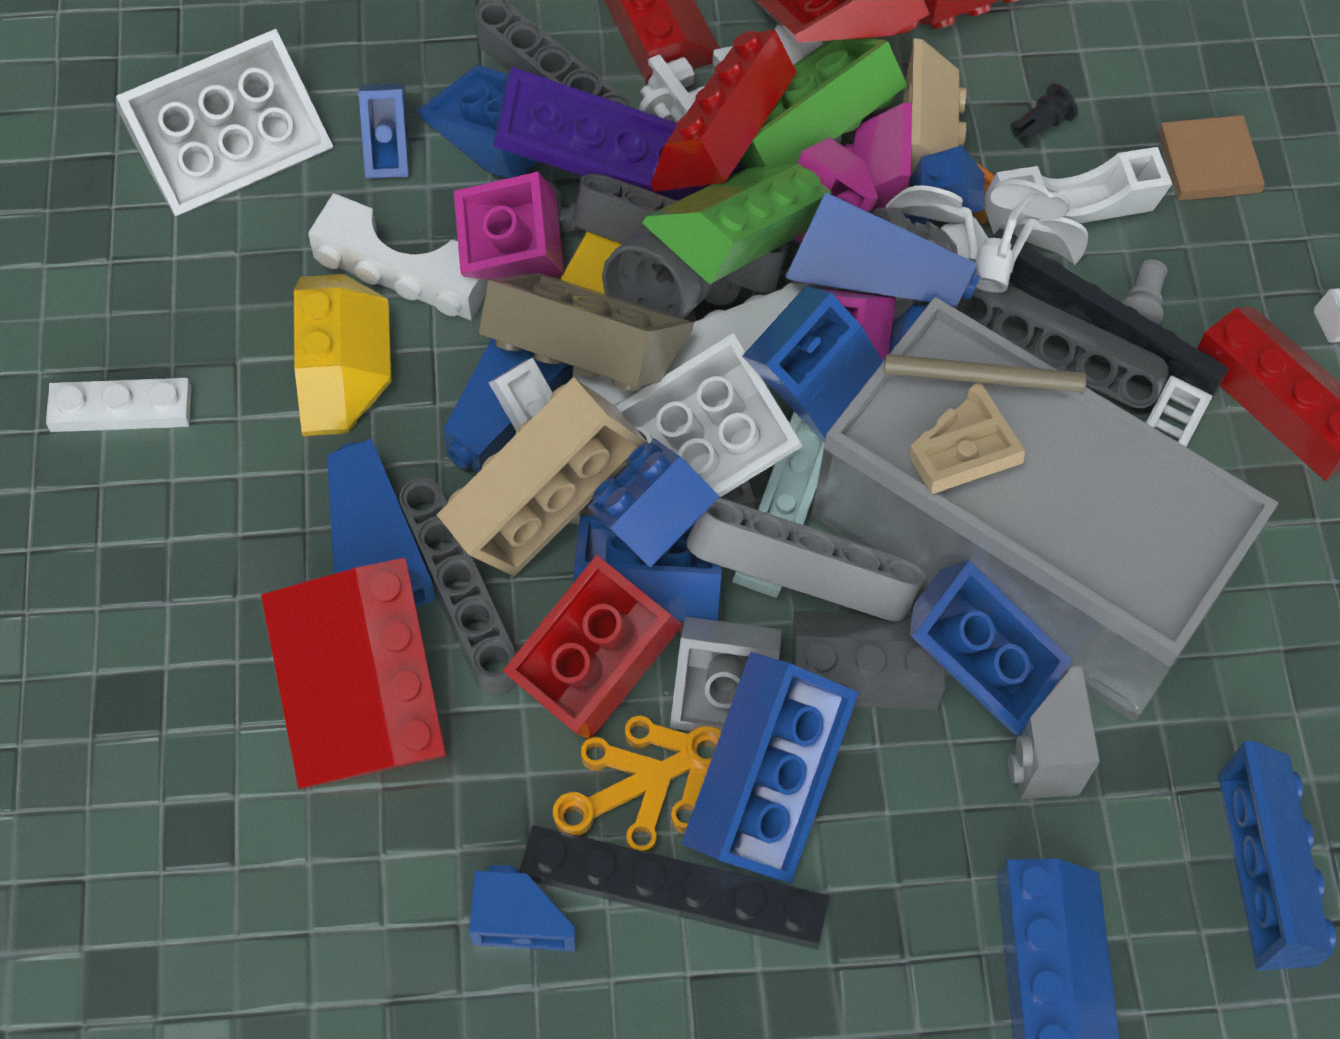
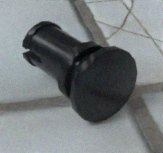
(1050, 111)

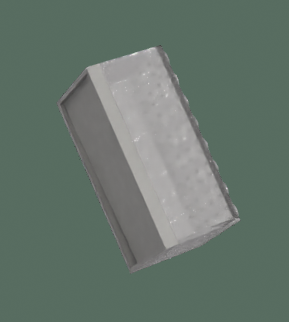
(1096, 537)

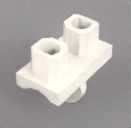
(666, 91)

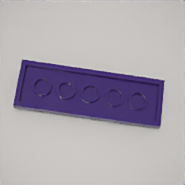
(583, 132)

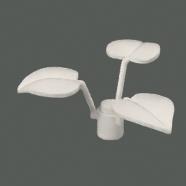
(995, 257)

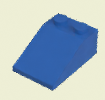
(468, 118)

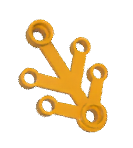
(648, 777)

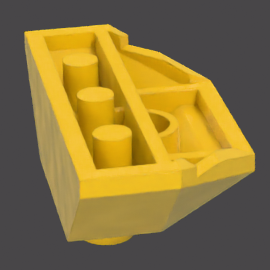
(339, 351)

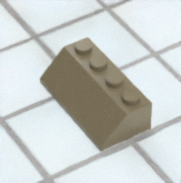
(582, 329)

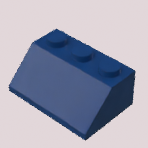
(675, 581)
(987, 644)

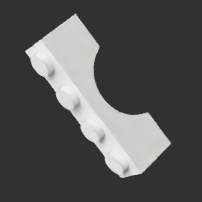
(1120, 187)
(348, 240)

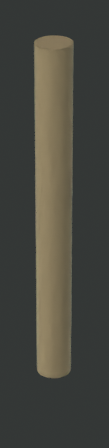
(985, 373)

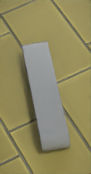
(806, 560)

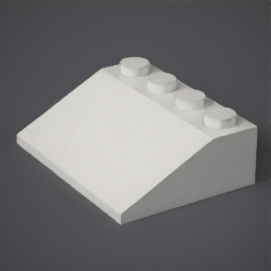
(223, 122)
(715, 417)

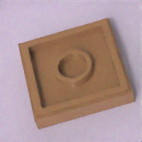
(1211, 158)

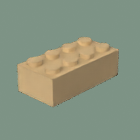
(540, 478)

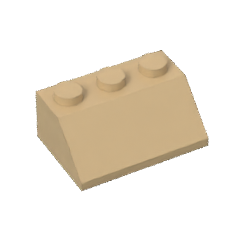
(935, 102)

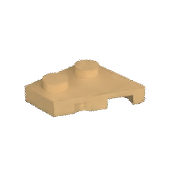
(966, 444)

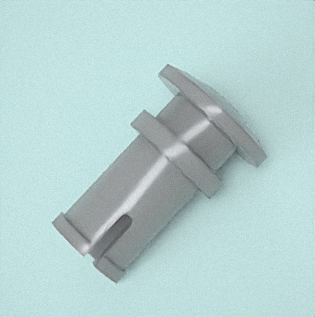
(1146, 294)

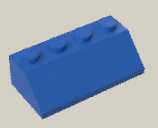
(770, 767)
(1275, 859)
(1056, 951)

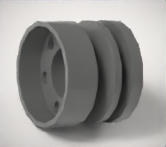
(654, 276)

